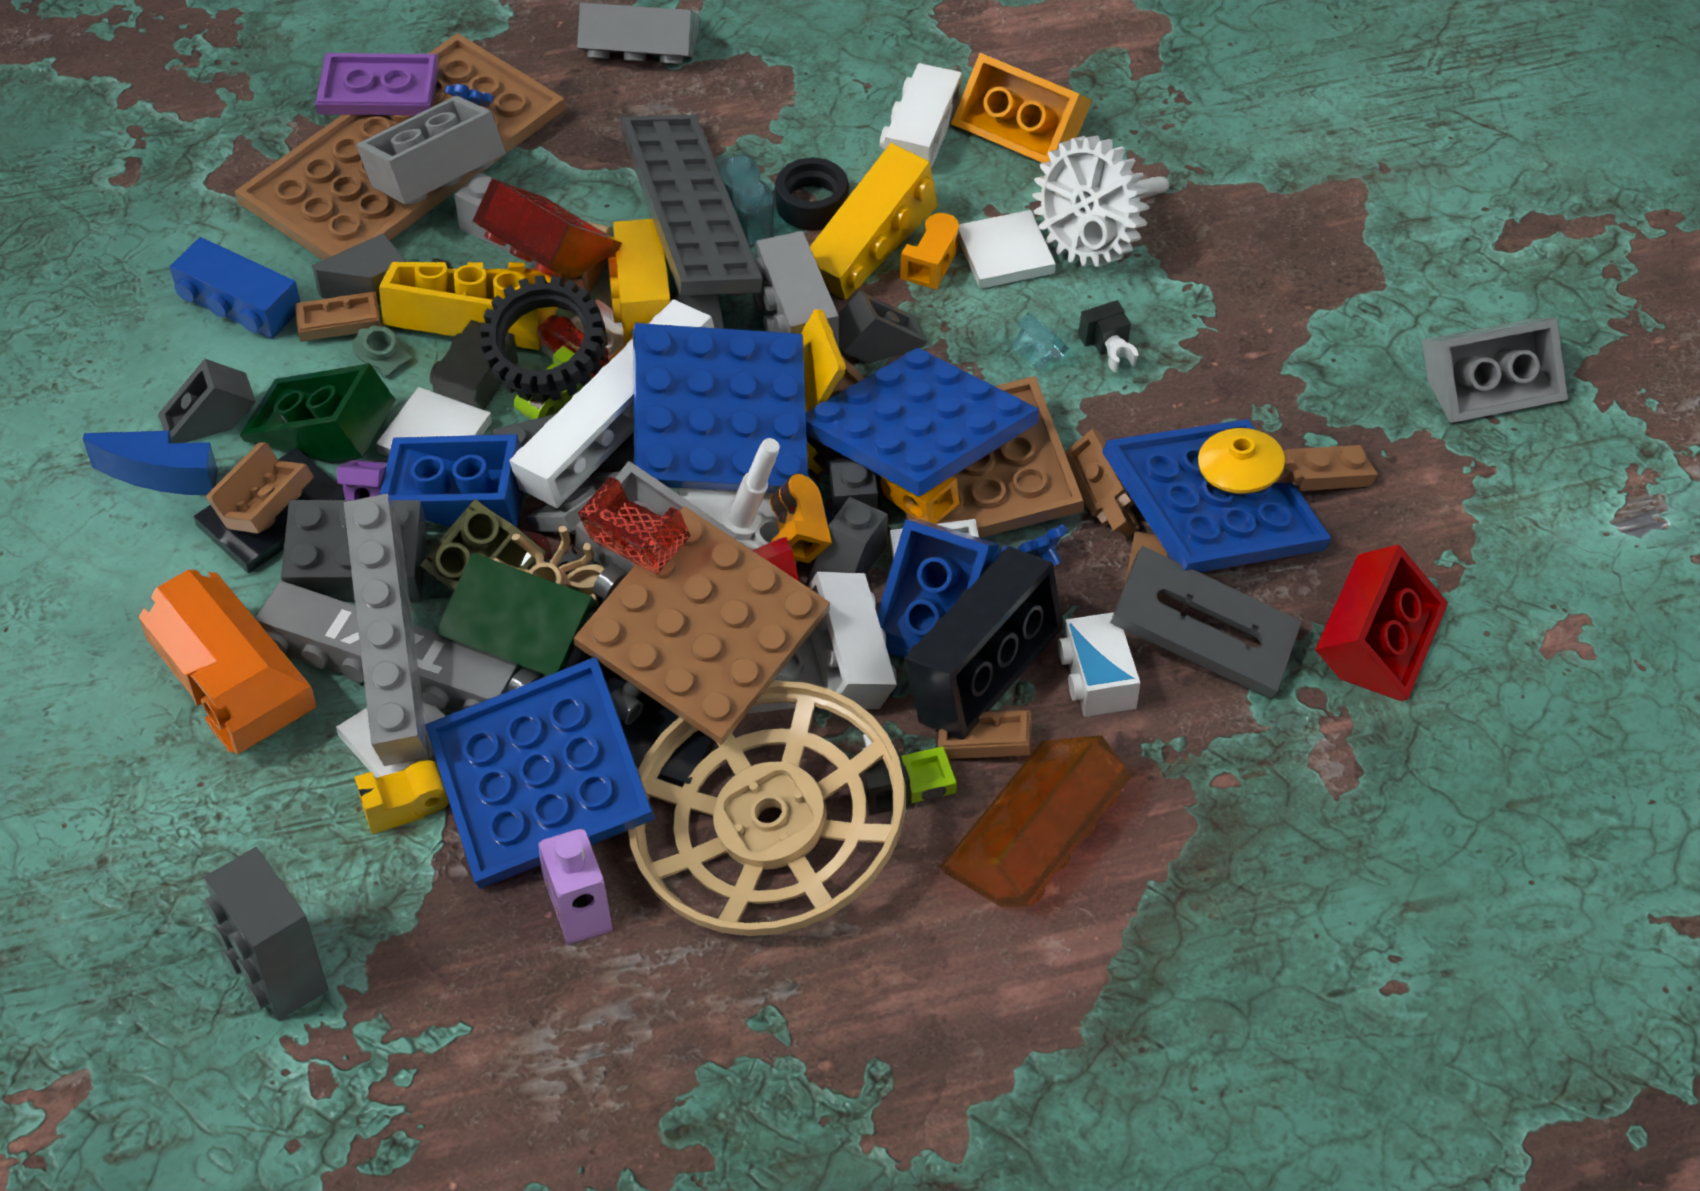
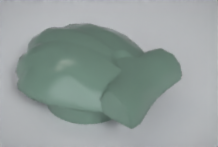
(380, 349)

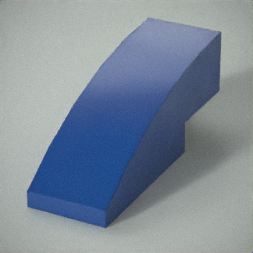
(153, 461)

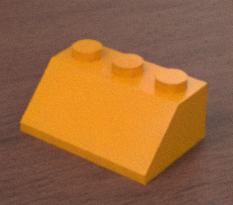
(1019, 109)

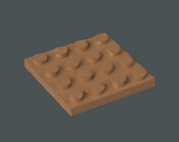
(1020, 480)
(704, 628)

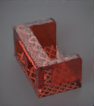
(631, 528)

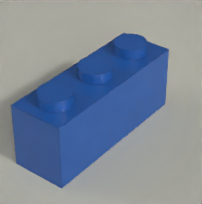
(235, 287)

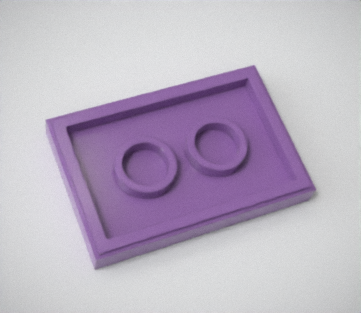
(377, 83)

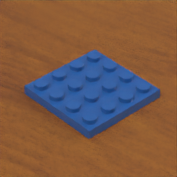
(712, 400)
(919, 421)
(1204, 524)
(536, 769)

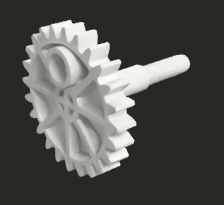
(1090, 192)
(749, 508)

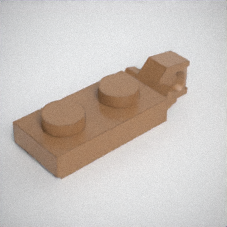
(1327, 468)
(1100, 485)

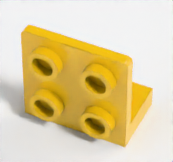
(822, 360)

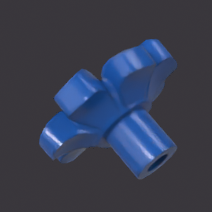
(480, 98)
(1045, 545)

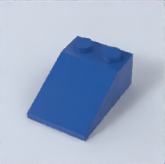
(453, 472)
(927, 579)

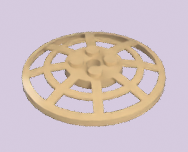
(766, 786)

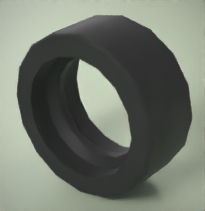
(805, 173)

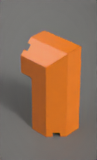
(225, 659)

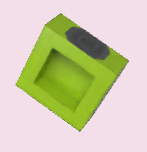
(929, 774)

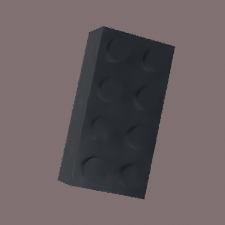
(984, 642)

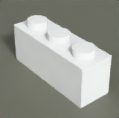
(924, 111)
(851, 641)

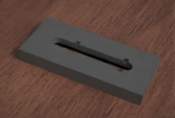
(1149, 619)

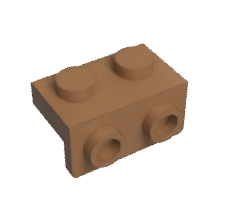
(258, 490)

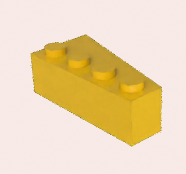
(875, 219)
(637, 275)
(445, 300)

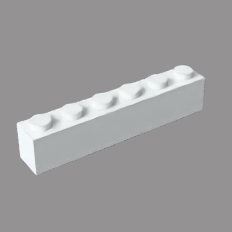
(590, 423)

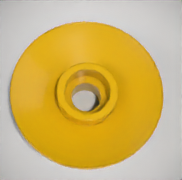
(1241, 460)

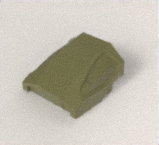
(477, 532)

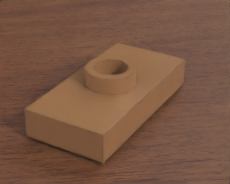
(336, 316)
(994, 736)

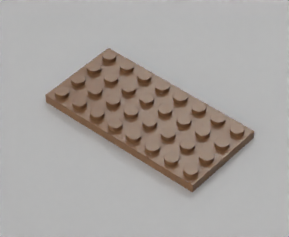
(322, 188)

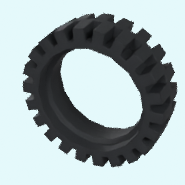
(525, 300)

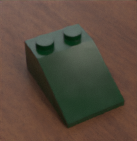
(322, 413)

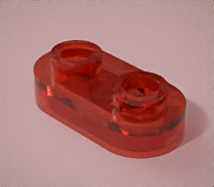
(560, 332)

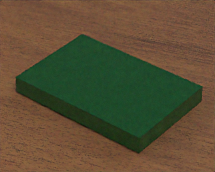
(514, 616)

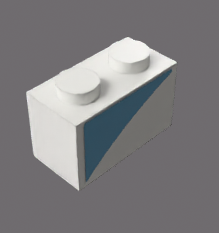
(1099, 664)

